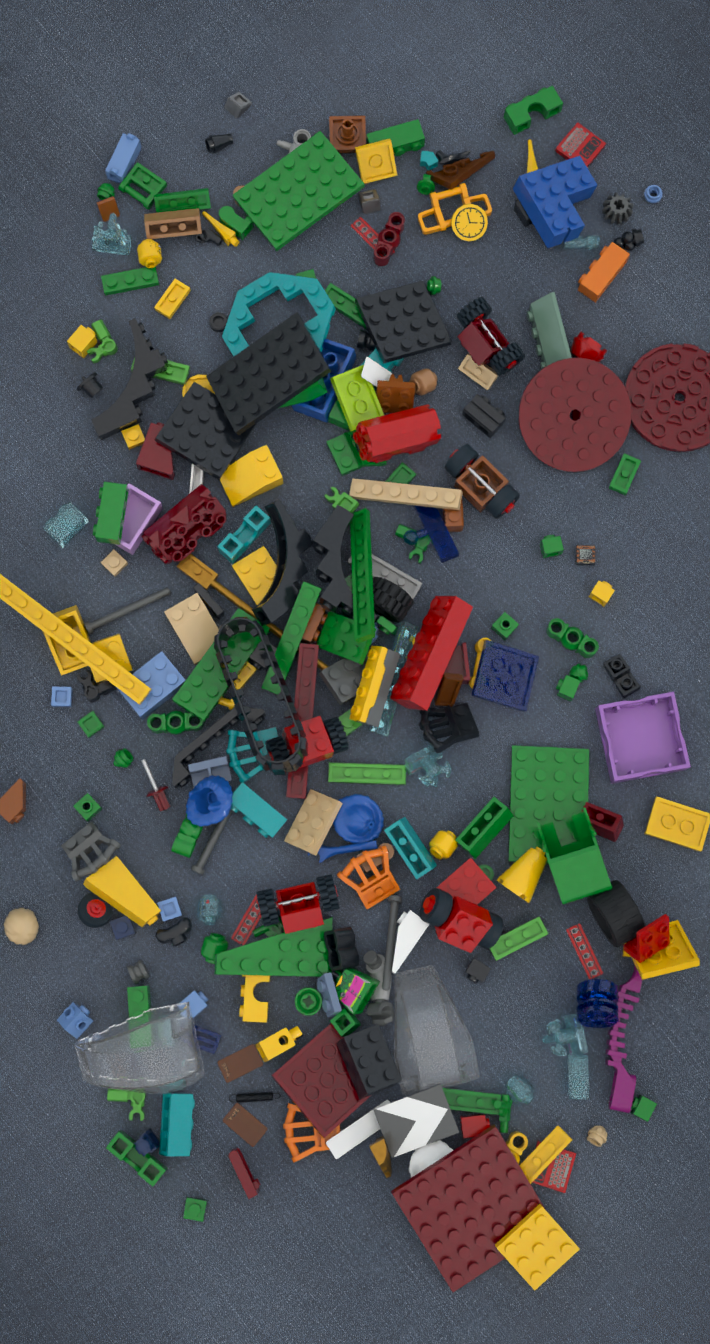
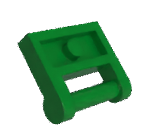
(146, 181)

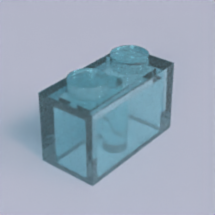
(65, 524)

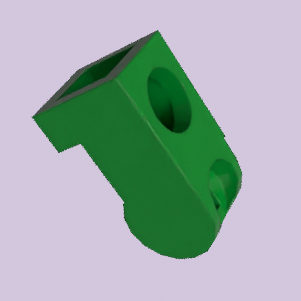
(235, 222)

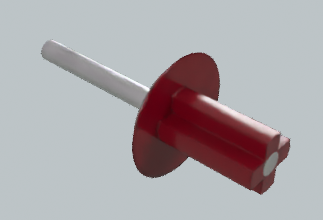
(158, 792)

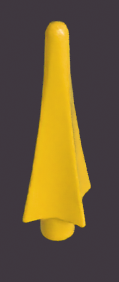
(531, 164)
(226, 233)

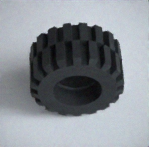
(390, 600)

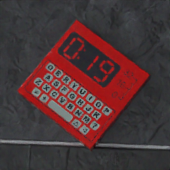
(580, 143)
(557, 1172)

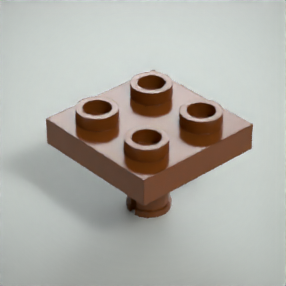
(347, 132)

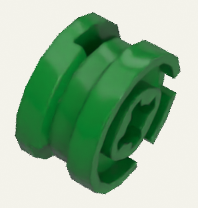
(308, 1001)

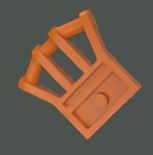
(377, 886)
(290, 1140)

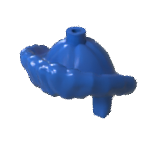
(209, 801)
(358, 819)

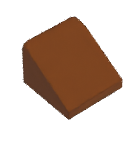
(107, 207)

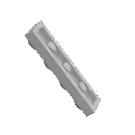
(385, 570)

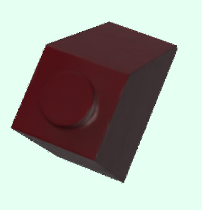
(155, 457)

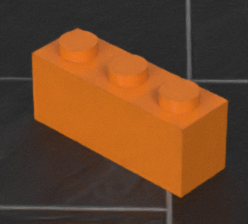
(603, 271)

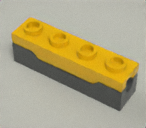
(374, 686)

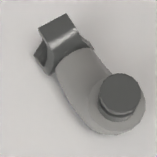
(381, 1010)

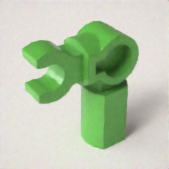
(108, 345)
(137, 1100)

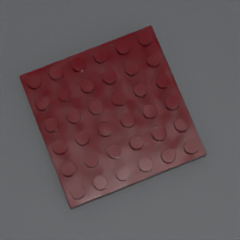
(467, 1205)

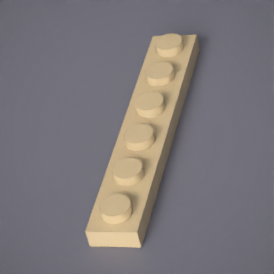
(406, 494)

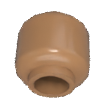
(424, 380)

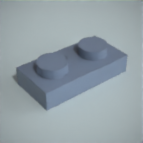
(329, 995)

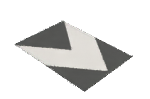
(416, 1121)

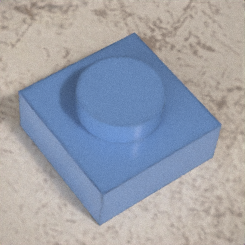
(61, 697)
(169, 909)

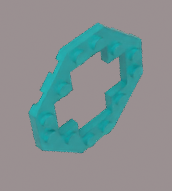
(291, 287)

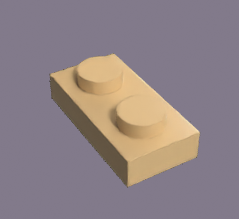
(481, 374)

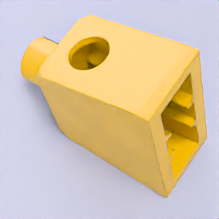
(271, 1047)

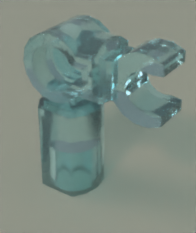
(588, 242)

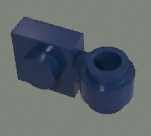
(147, 1143)

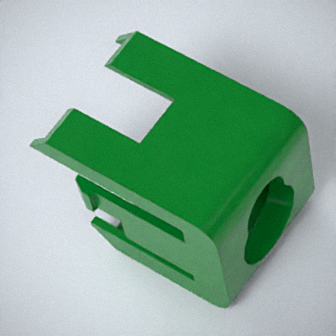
(578, 865)

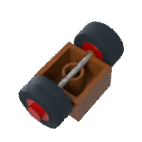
(481, 482)

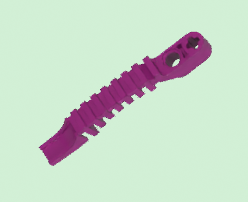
(623, 1083)

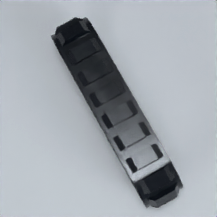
(225, 632)

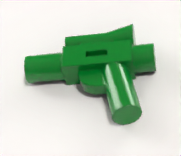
(269, 930)
(504, 1107)

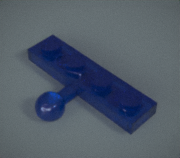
(436, 531)

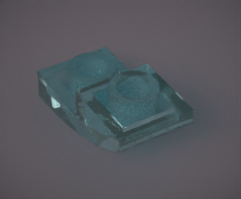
(578, 1077)

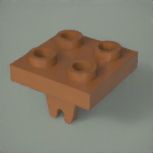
(395, 394)

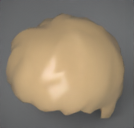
(21, 926)

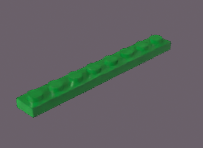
(362, 576)

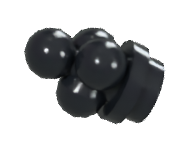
(630, 240)

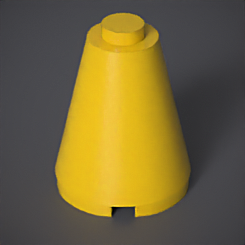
(524, 873)

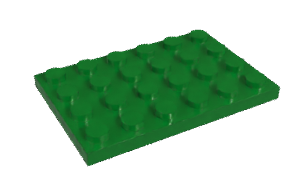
(298, 190)
(545, 788)

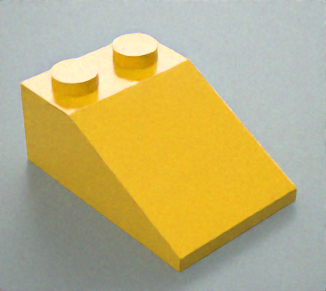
(251, 476)
(65, 659)

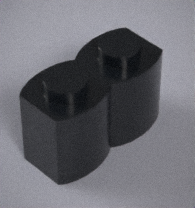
(341, 948)

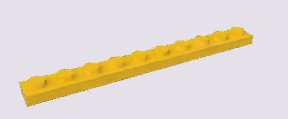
(73, 641)

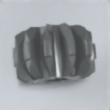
(616, 214)

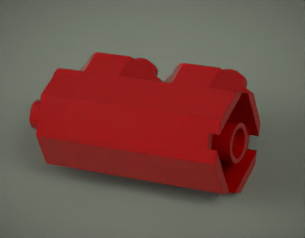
(397, 433)

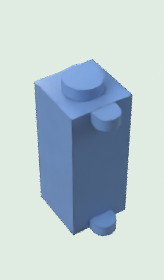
(123, 158)

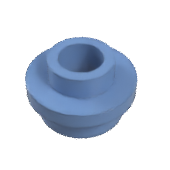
(653, 189)

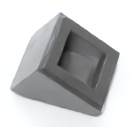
(237, 104)
(369, 201)

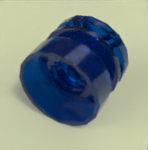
(597, 1003)

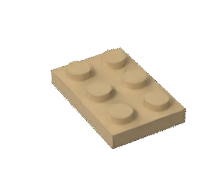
(313, 822)

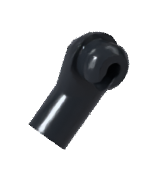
(207, 236)

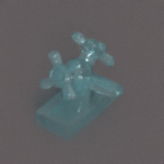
(111, 240)

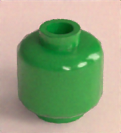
(212, 945)

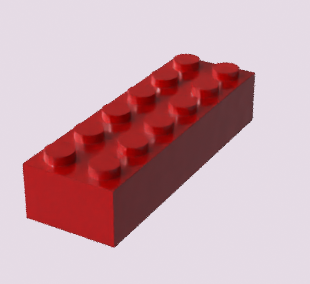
(431, 652)

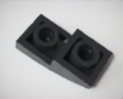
(621, 676)

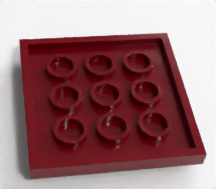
(320, 1082)

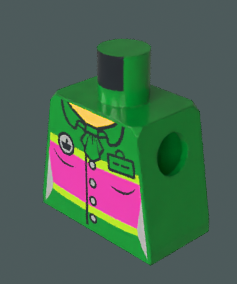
(354, 989)

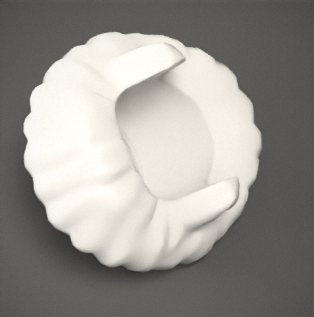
(427, 1155)

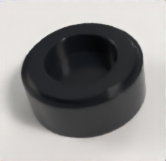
(218, 322)

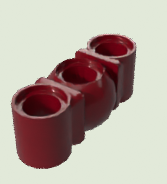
(392, 231)

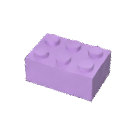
(140, 515)

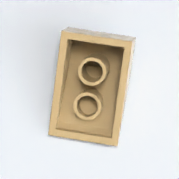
(193, 626)

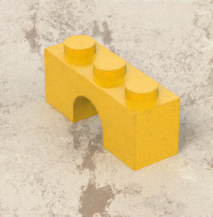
(253, 1009)

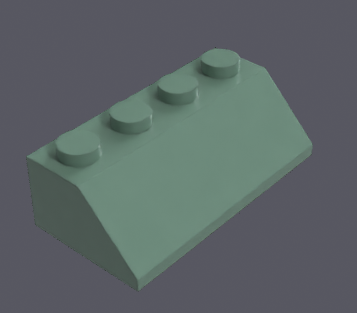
(548, 330)

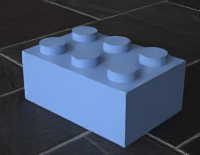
(163, 680)

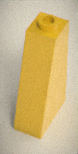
(123, 892)

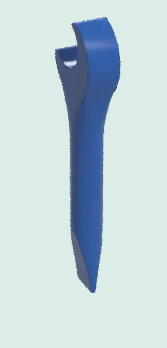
(326, 852)

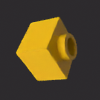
(601, 592)

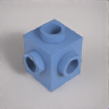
(75, 1019)

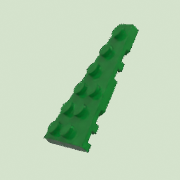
(279, 955)

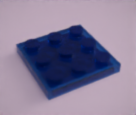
(505, 675)

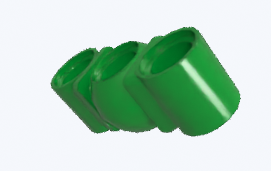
(563, 637)
(166, 722)
(186, 838)

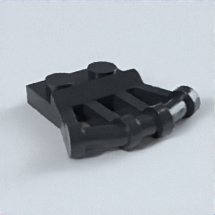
(460, 724)

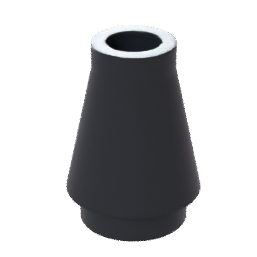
(217, 142)

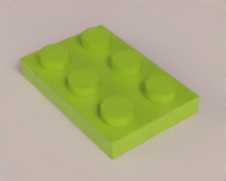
(356, 397)

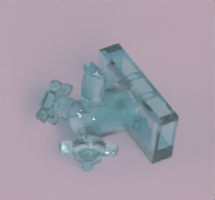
(426, 760)
(572, 1035)

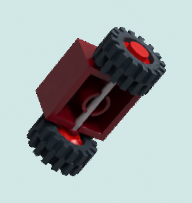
(485, 340)

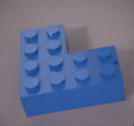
(550, 197)

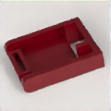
(244, 1174)

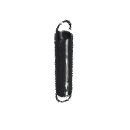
(254, 1097)

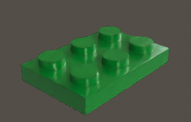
(338, 638)

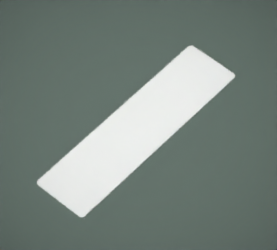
(354, 1133)

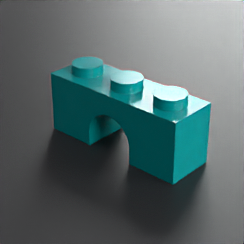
(236, 544)

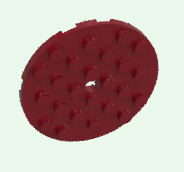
(652, 391)
(602, 409)

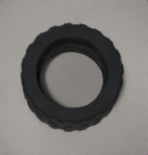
(616, 914)

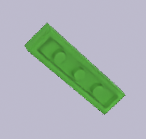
(367, 773)

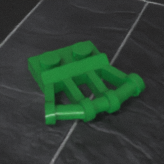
(346, 455)

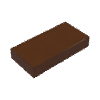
(448, 689)

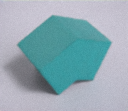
(428, 160)

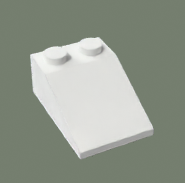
(407, 935)

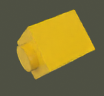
(82, 341)

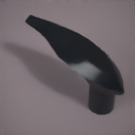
(449, 159)

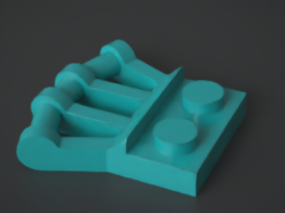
(232, 751)

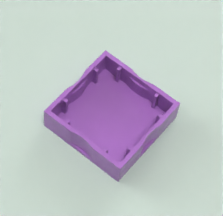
(642, 737)

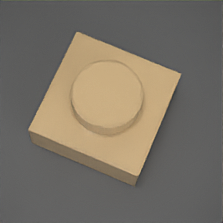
(114, 563)

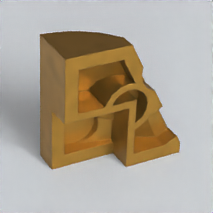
(382, 1155)

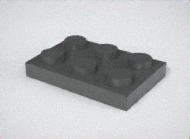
(343, 679)

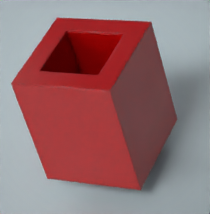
(473, 1125)

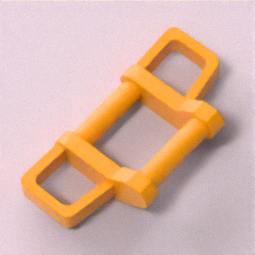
(434, 197)

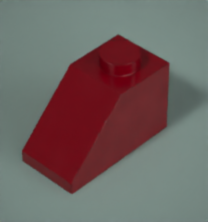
(606, 823)

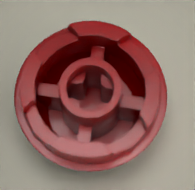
(587, 348)

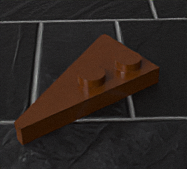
(460, 170)

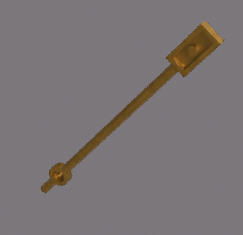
(207, 577)

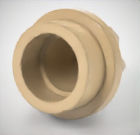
(597, 1136)

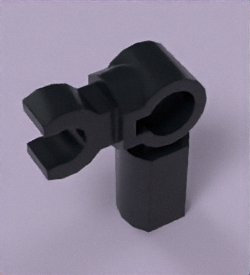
(92, 691)

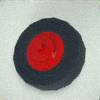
(94, 911)

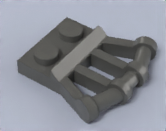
(85, 842)

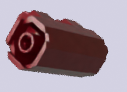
(178, 530)

